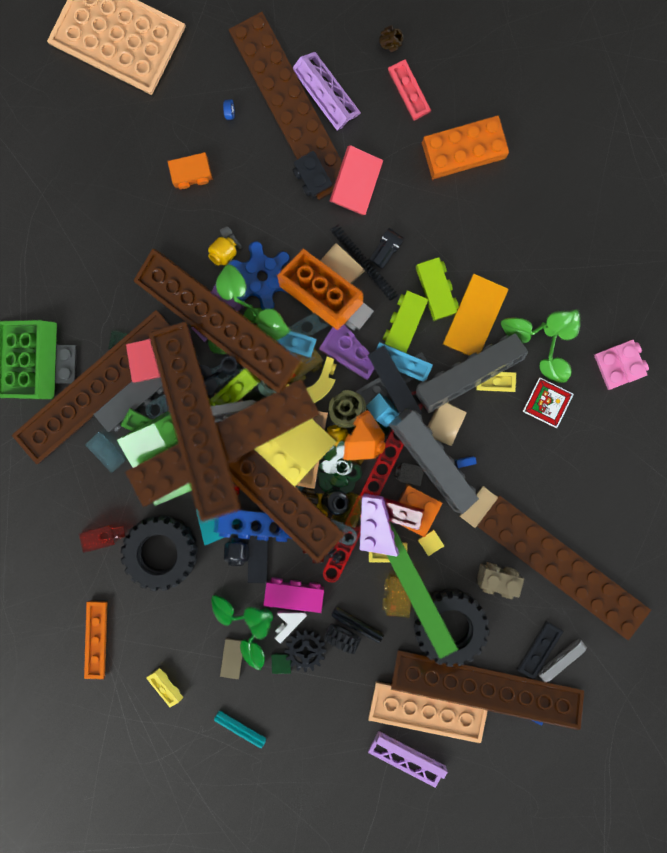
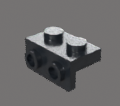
(312, 175)

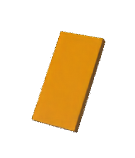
(475, 316)

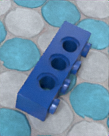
(223, 526)

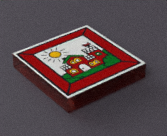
(547, 402)

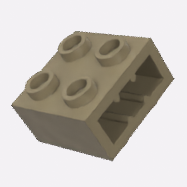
(494, 579)

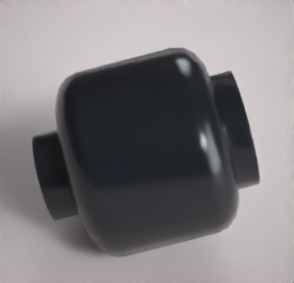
(335, 502)
(236, 552)

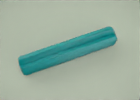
(240, 729)

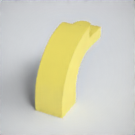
(324, 384)

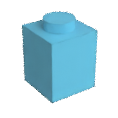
(382, 410)

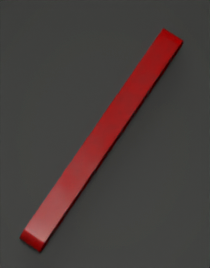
(381, 480)

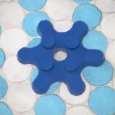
(260, 262)

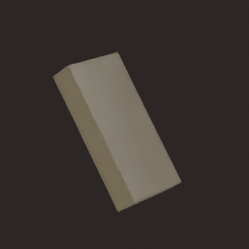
(231, 659)

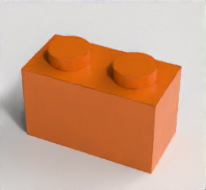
(190, 171)

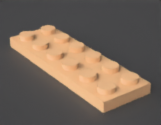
(426, 714)

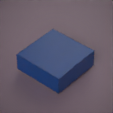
(467, 461)

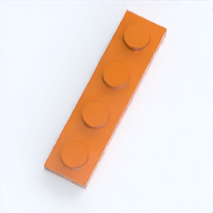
(95, 639)

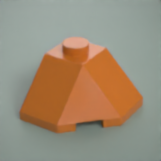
(365, 440)

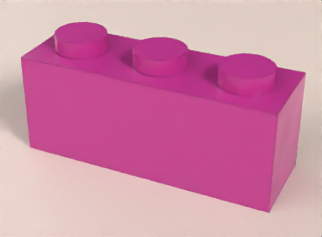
(294, 595)

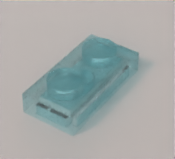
(105, 452)

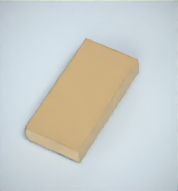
(480, 507)

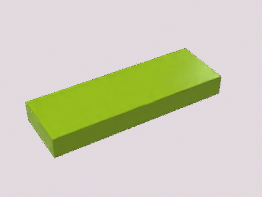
(236, 389)

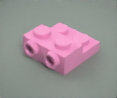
(621, 364)

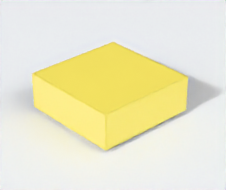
(431, 542)

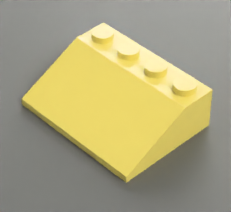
(297, 450)

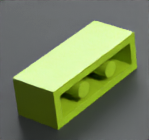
(437, 288)
(405, 321)

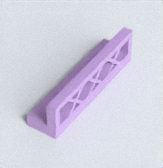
(323, 92)
(409, 755)

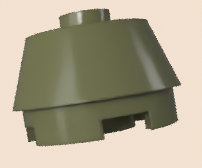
(346, 407)

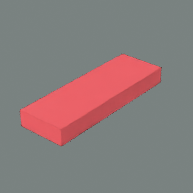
(409, 89)

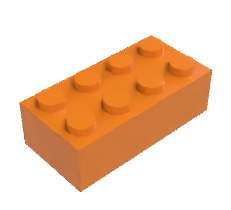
(465, 147)
(320, 289)

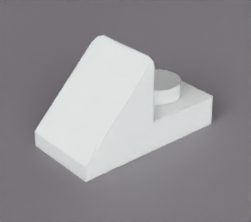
(292, 620)

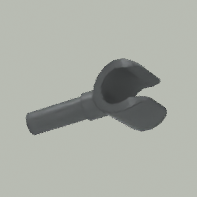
(226, 232)

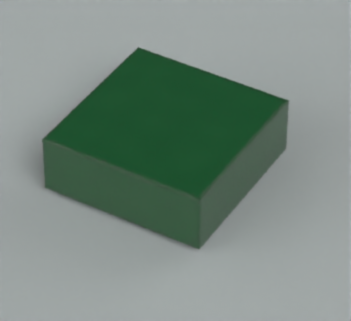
(280, 664)

